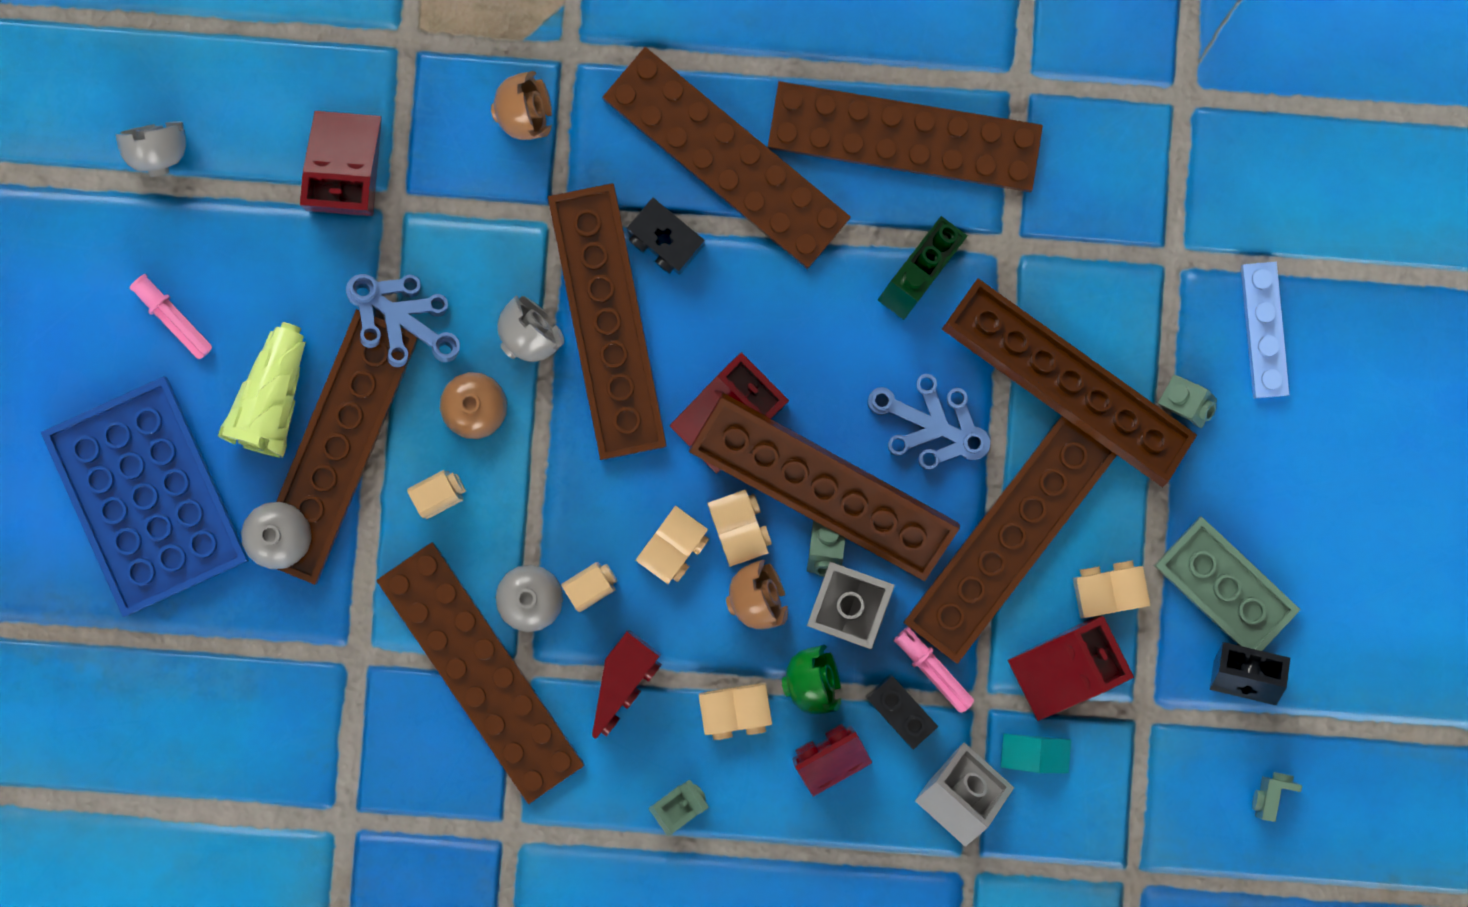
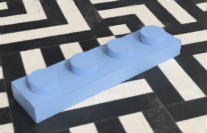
(1265, 330)

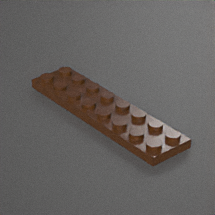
(905, 136)
(726, 157)
(607, 321)
(1070, 382)
(341, 439)
(824, 487)
(1009, 539)
(480, 672)

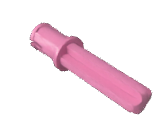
(170, 316)
(933, 669)

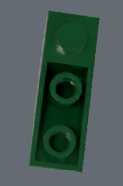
(922, 268)

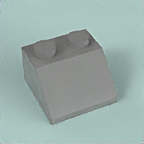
(851, 605)
(965, 794)

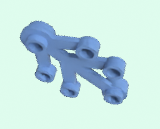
(398, 315)
(934, 424)

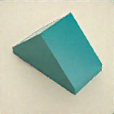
(1035, 753)

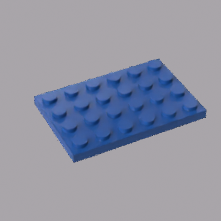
(144, 496)

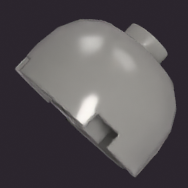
(153, 147)
(526, 331)
(276, 535)
(529, 598)

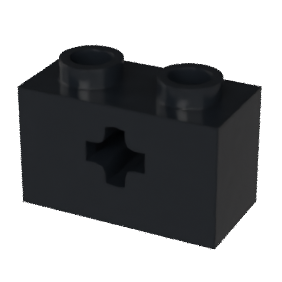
(658, 219)
(1250, 673)
(901, 711)

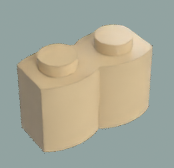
(436, 493)
(739, 528)
(672, 545)
(590, 586)
(1111, 590)
(735, 710)

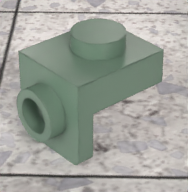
(1188, 400)
(824, 548)
(1267, 798)
(679, 807)

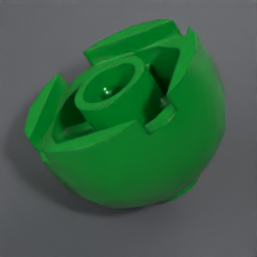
(813, 681)

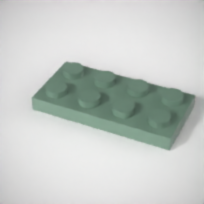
(1226, 586)

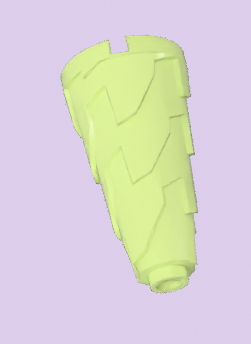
(266, 399)

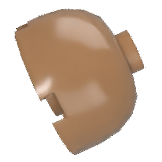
(522, 107)
(473, 405)
(755, 596)

